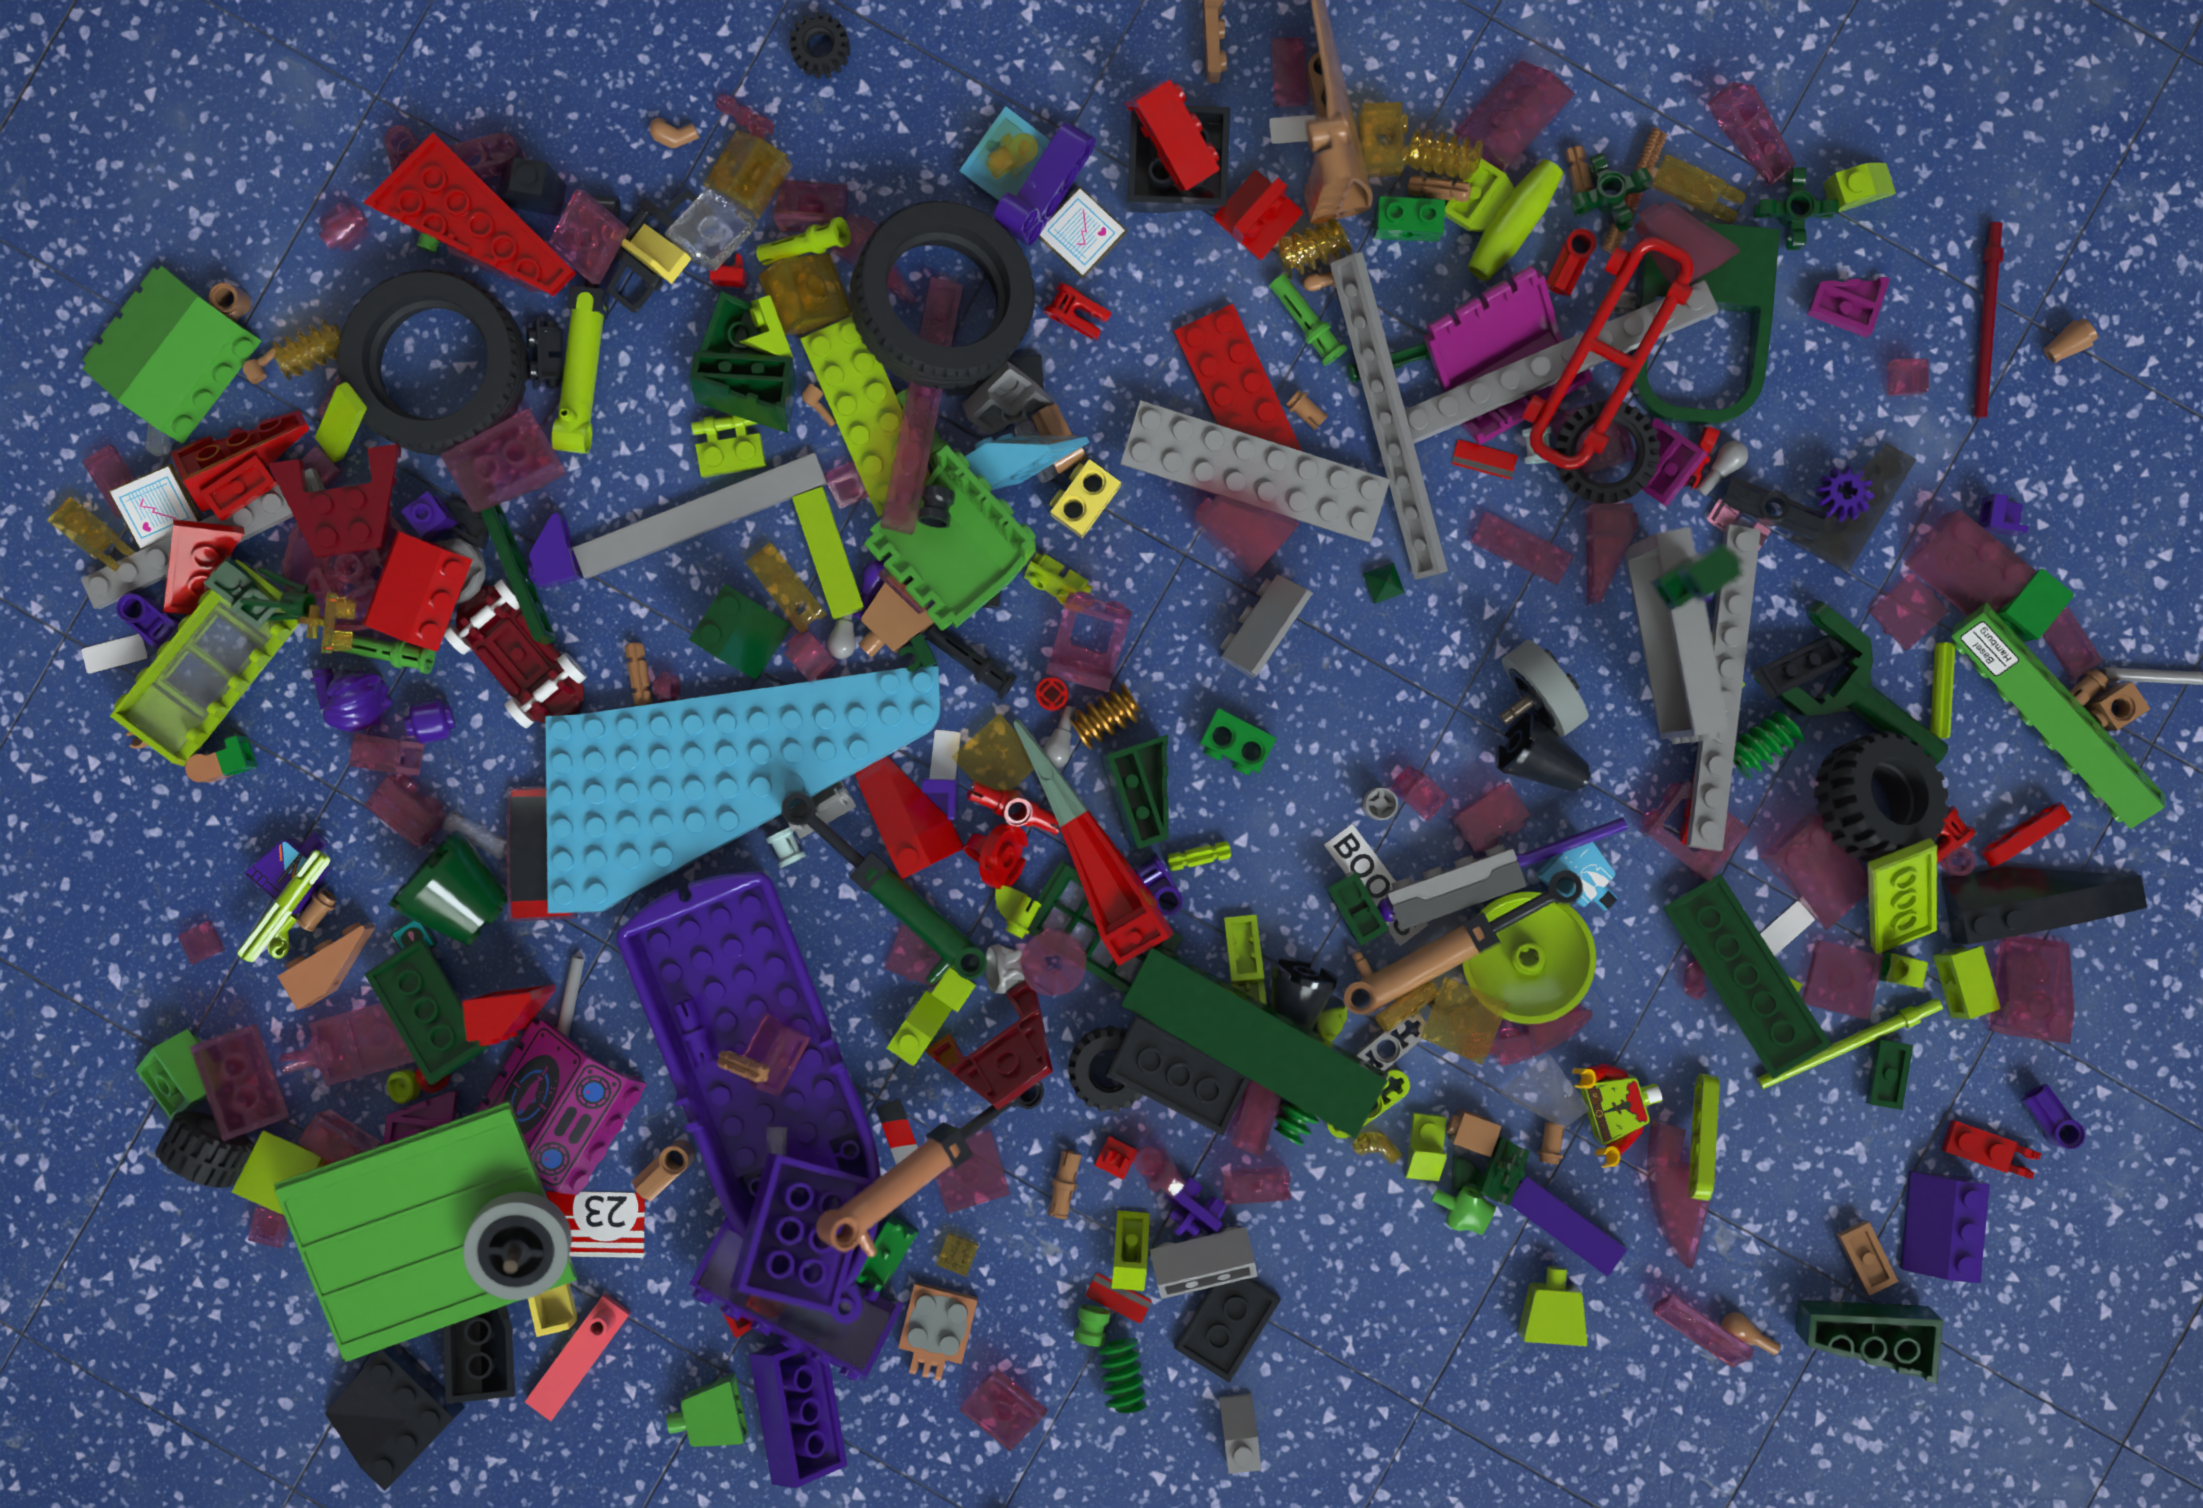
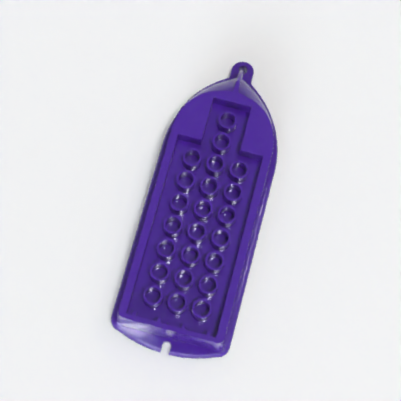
(738, 964)

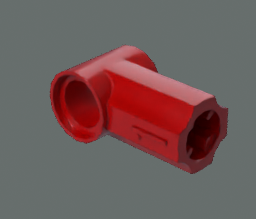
(1570, 263)

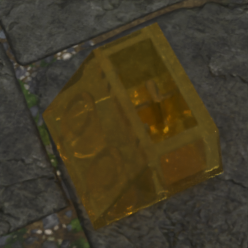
(748, 173)

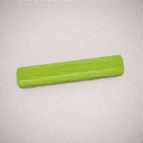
(1942, 689)

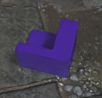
(2001, 516)
(943, 794)

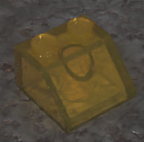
(805, 293)

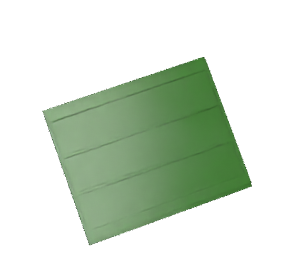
(393, 1224)

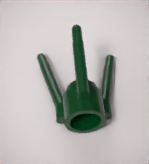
(294, 602)

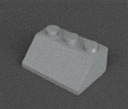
(1264, 625)

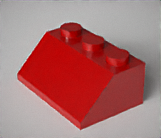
(417, 591)
(502, 1013)

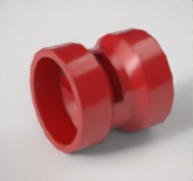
(1052, 699)

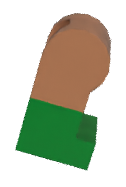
(222, 764)

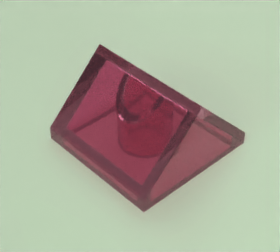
(808, 204)

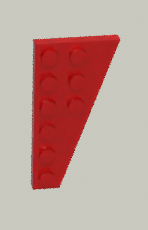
(453, 205)

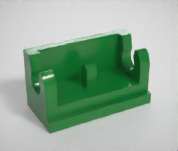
(891, 1247)

